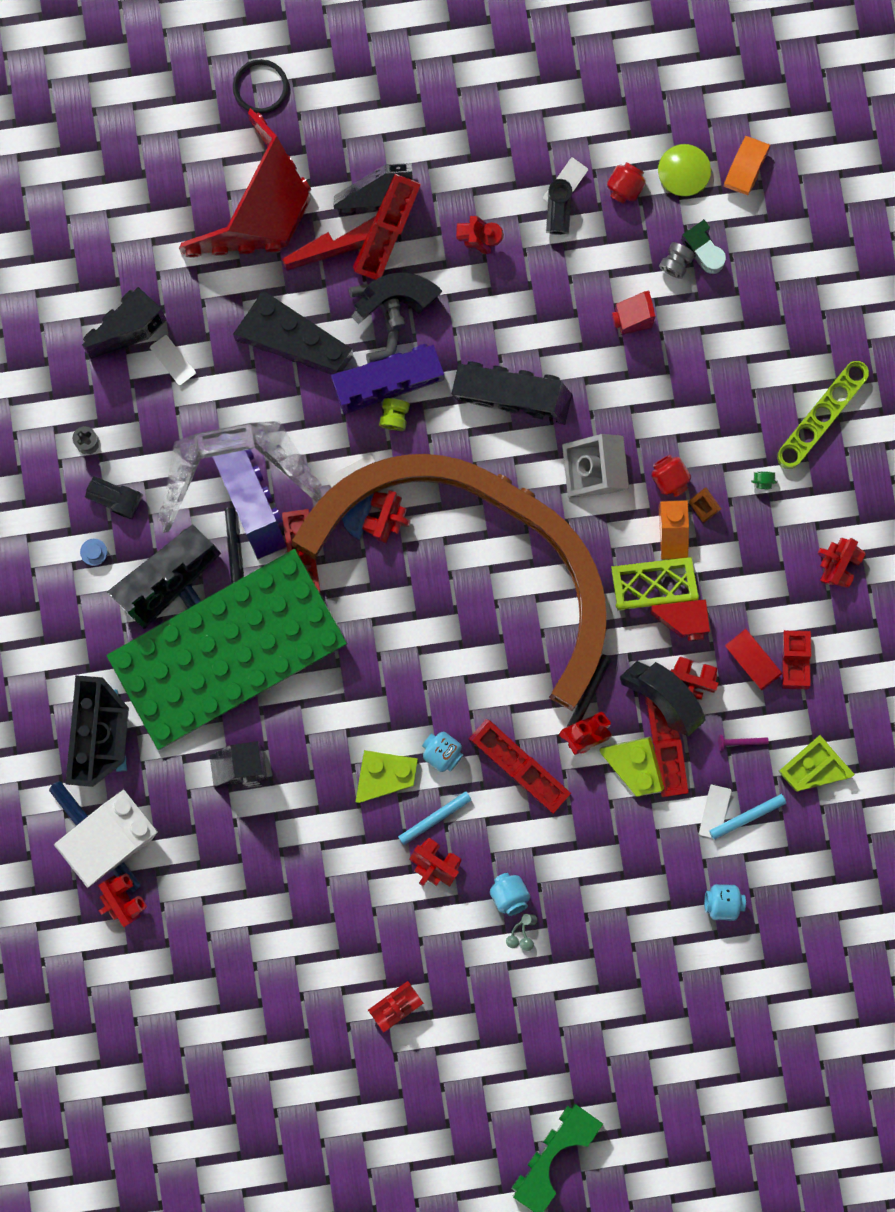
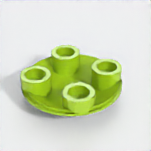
(684, 170)

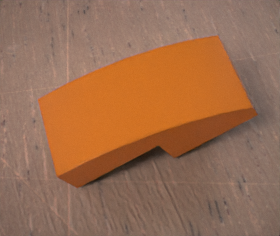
(746, 165)

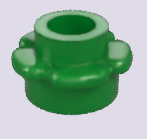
(764, 479)

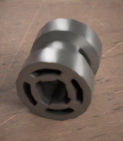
(677, 260)

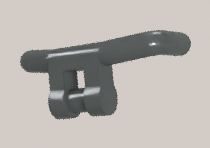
(393, 321)

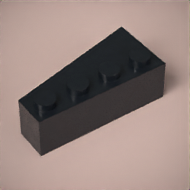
(285, 332)
(512, 391)
(164, 576)

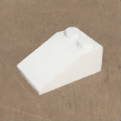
(106, 838)

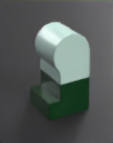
(706, 253)

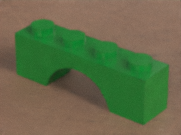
(576, 1129)

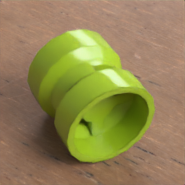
(394, 414)

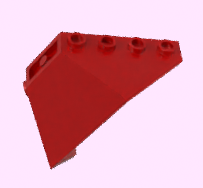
(267, 209)

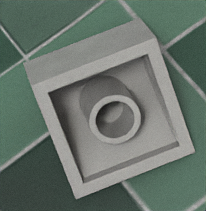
(595, 465)

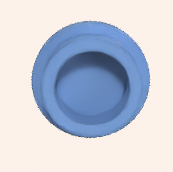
(93, 552)

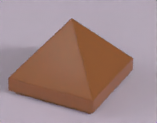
(704, 505)

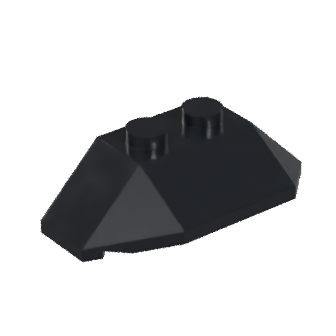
(96, 732)

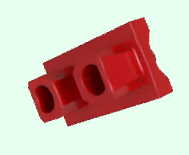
(479, 234)
(390, 518)
(836, 560)
(706, 681)
(587, 733)
(433, 868)
(118, 902)
(395, 1006)

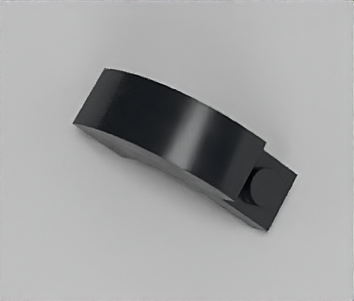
(406, 287)
(668, 693)

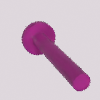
(742, 741)

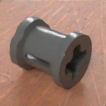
(88, 433)

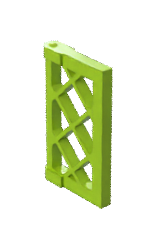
(665, 566)

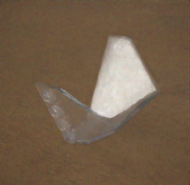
(266, 437)

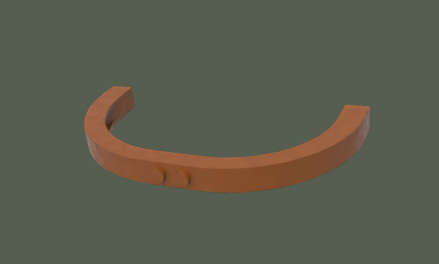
(508, 498)

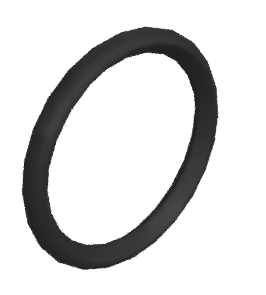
(260, 62)

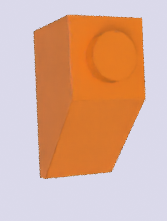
(674, 529)

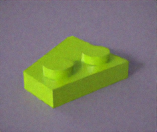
(636, 765)
(815, 767)
(384, 774)

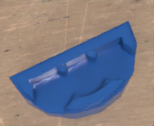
(355, 518)

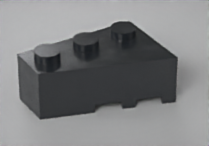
(239, 765)

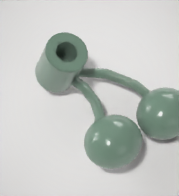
(525, 943)

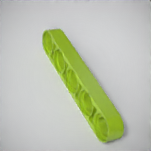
(829, 403)

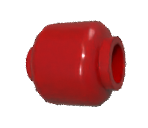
(626, 182)
(671, 475)

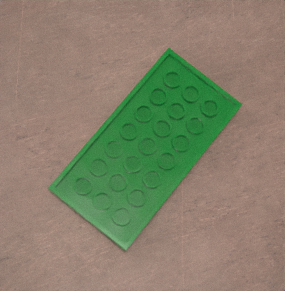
(226, 649)

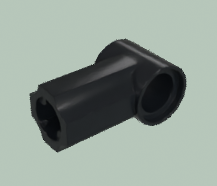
(558, 209)
(120, 500)

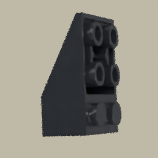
(371, 189)
(128, 324)

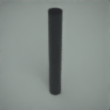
(233, 546)
(590, 690)

